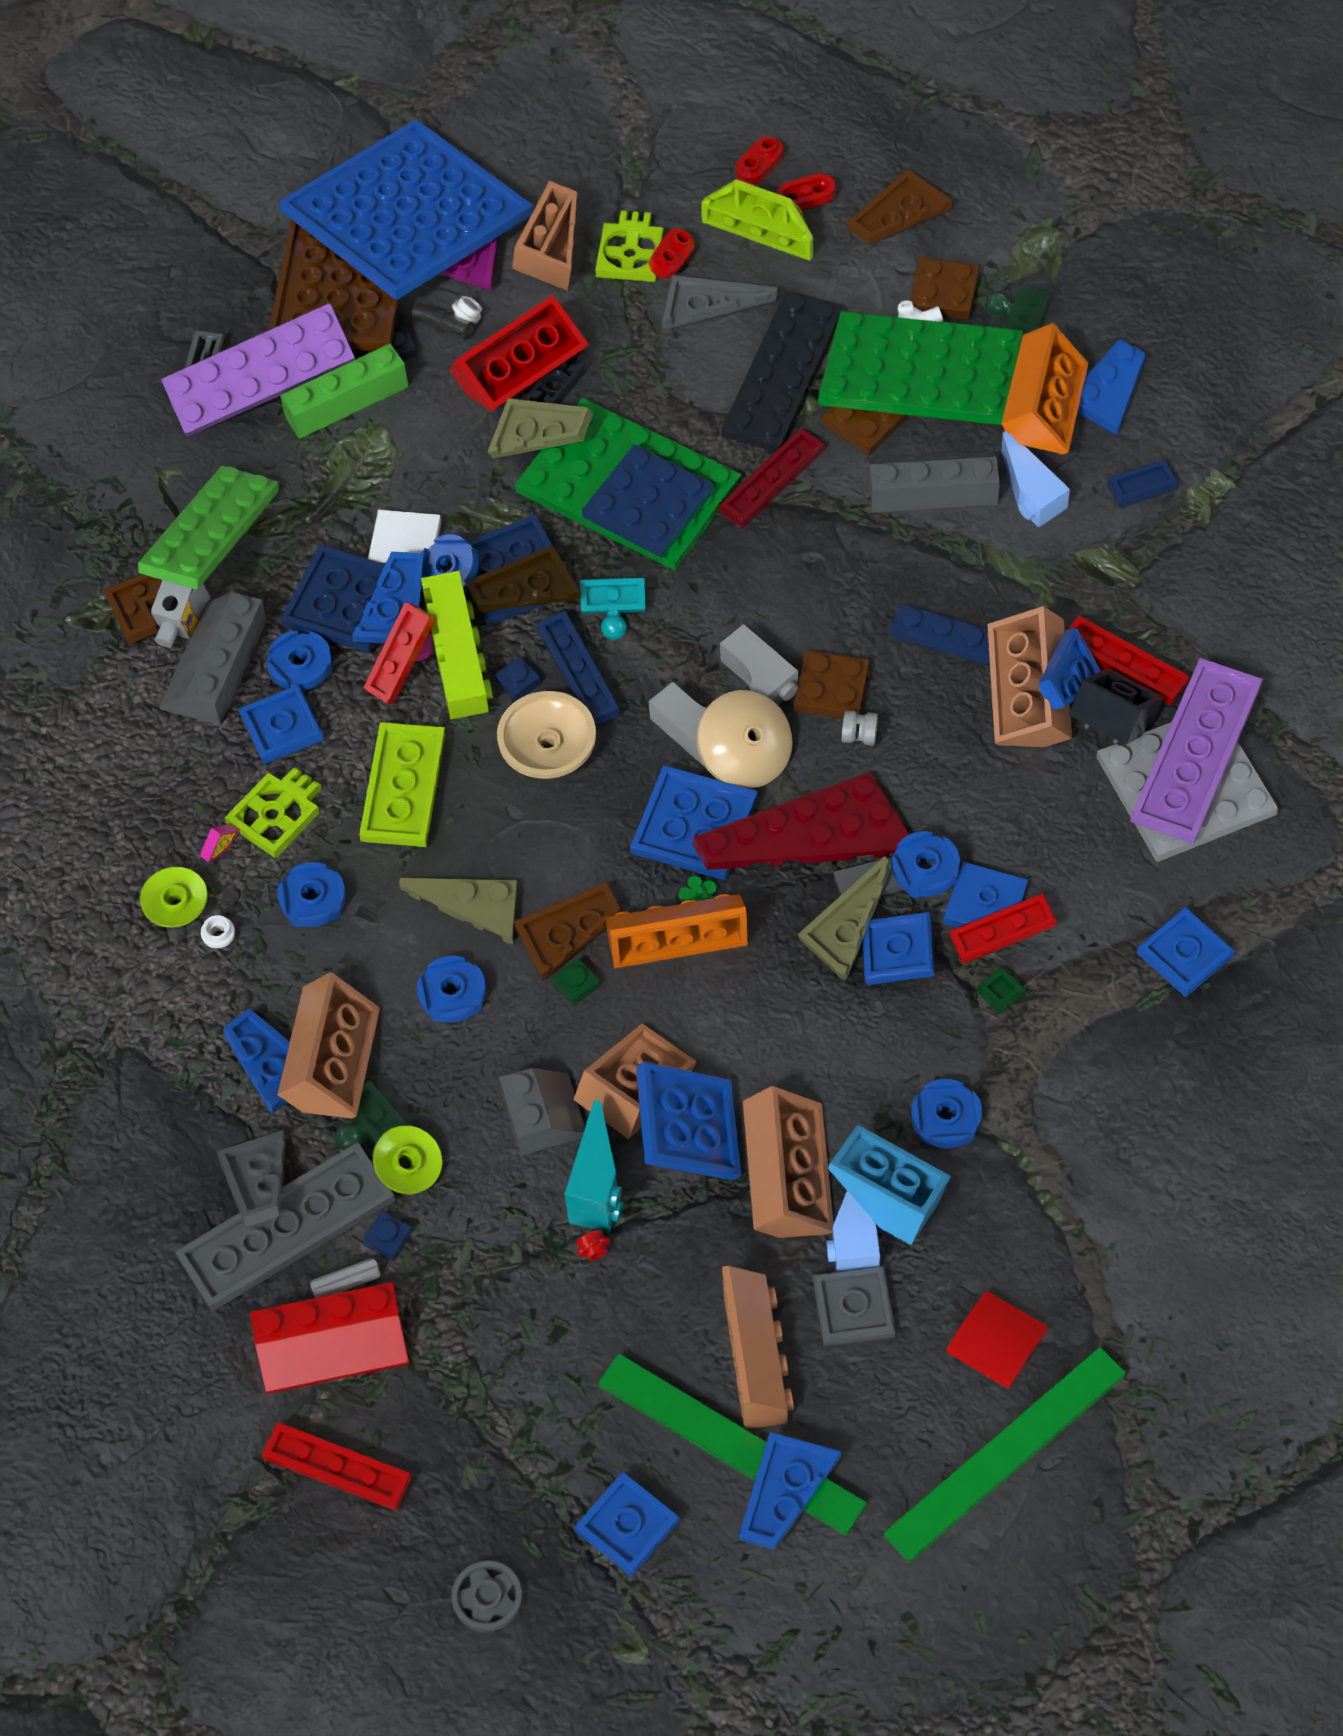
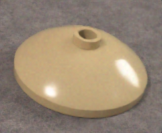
(541, 721)
(725, 740)

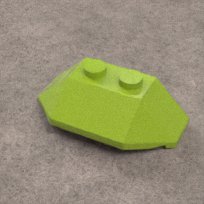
(759, 217)

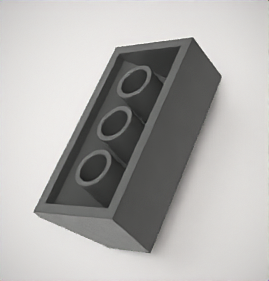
(933, 481)
(216, 658)

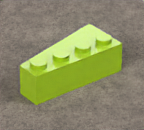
(456, 645)

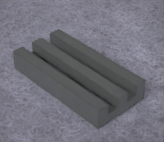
(196, 343)

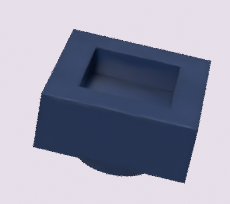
(517, 679)
(387, 1236)

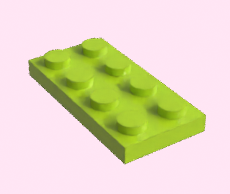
(402, 784)

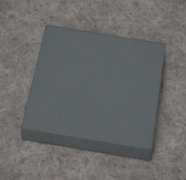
(853, 1306)

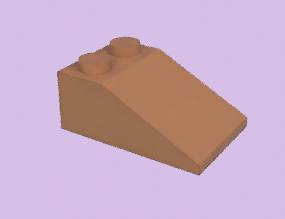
(614, 1077)

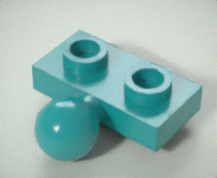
(613, 598)

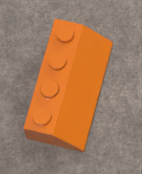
(1045, 391)
(677, 930)

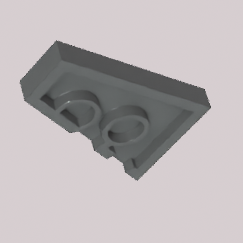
(256, 1176)

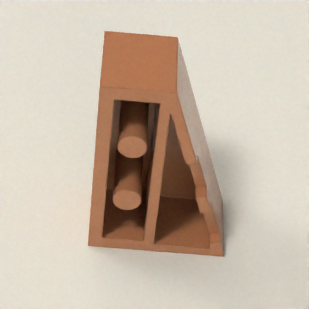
(548, 237)

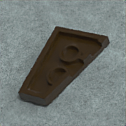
(523, 583)

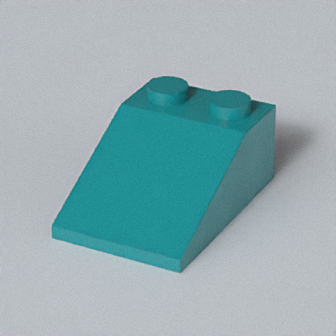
(592, 1187)

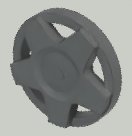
(486, 1596)

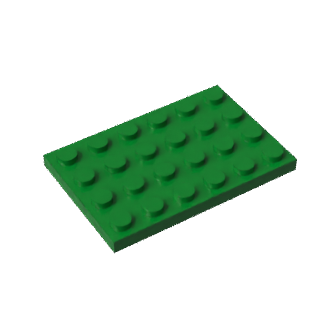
(920, 367)
(572, 473)

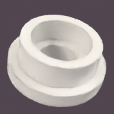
(467, 309)
(215, 924)

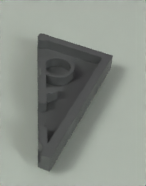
(701, 299)

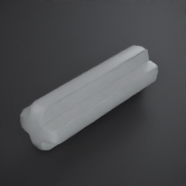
(345, 1278)

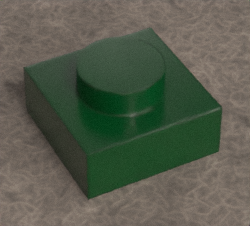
(575, 982)

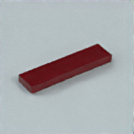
(771, 478)

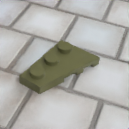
(537, 426)

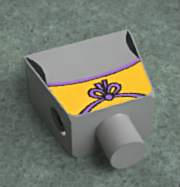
(177, 611)

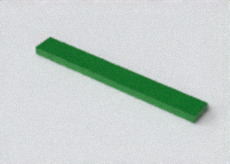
(717, 1436)
(1004, 1455)

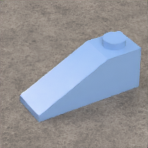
(1035, 487)
(853, 1238)

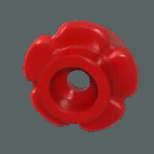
(593, 1245)

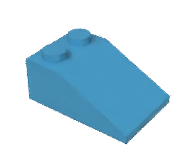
(889, 1183)

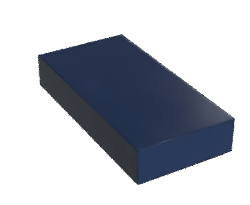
(1142, 483)

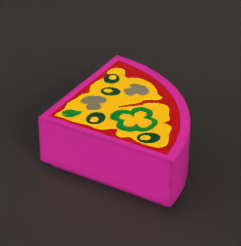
(218, 841)

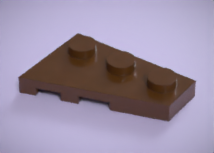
(898, 208)

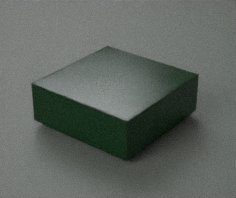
(1001, 990)

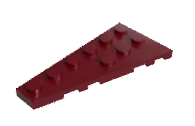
(815, 828)

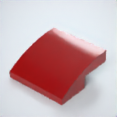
(997, 1339)

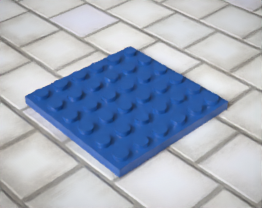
(406, 208)

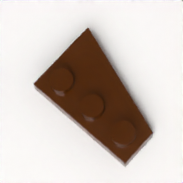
(565, 927)

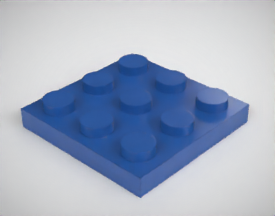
(684, 808)
(688, 1121)

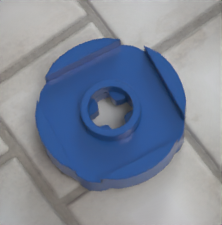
(453, 548)
(307, 675)
(920, 881)
(314, 912)
(453, 1007)
(940, 1132)

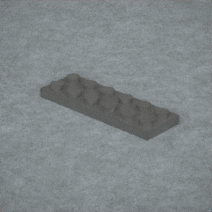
(311, 1214)

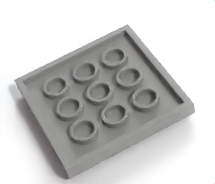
(1237, 803)

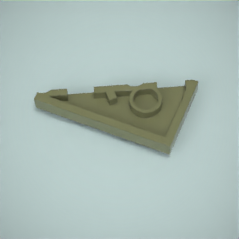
(480, 902)
(842, 926)

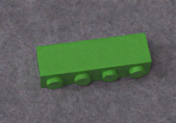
(344, 391)

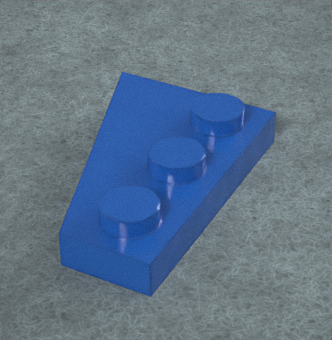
(1110, 386)
(397, 584)
(1067, 670)
(261, 1054)
(783, 1487)

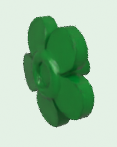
(696, 891)

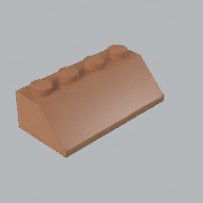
(1018, 657)
(329, 1049)
(787, 1164)
(755, 1348)

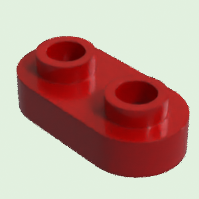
(763, 156)
(805, 190)
(671, 253)

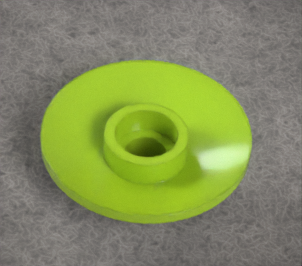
(173, 885)
(415, 1147)

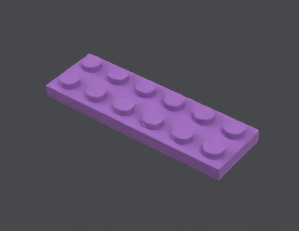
(258, 370)
(1196, 751)

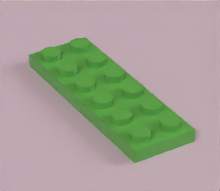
(208, 527)

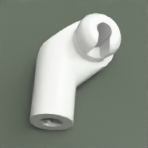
(907, 310)

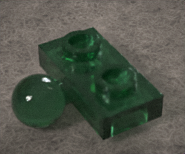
(1024, 313)
(373, 1118)

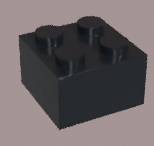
(1115, 706)

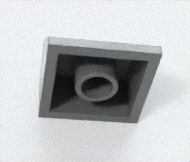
(541, 1109)

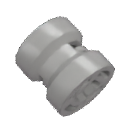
(867, 729)

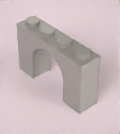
(750, 660)

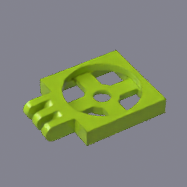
(632, 230)
(292, 788)

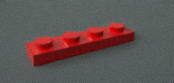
(1131, 661)
(336, 1466)

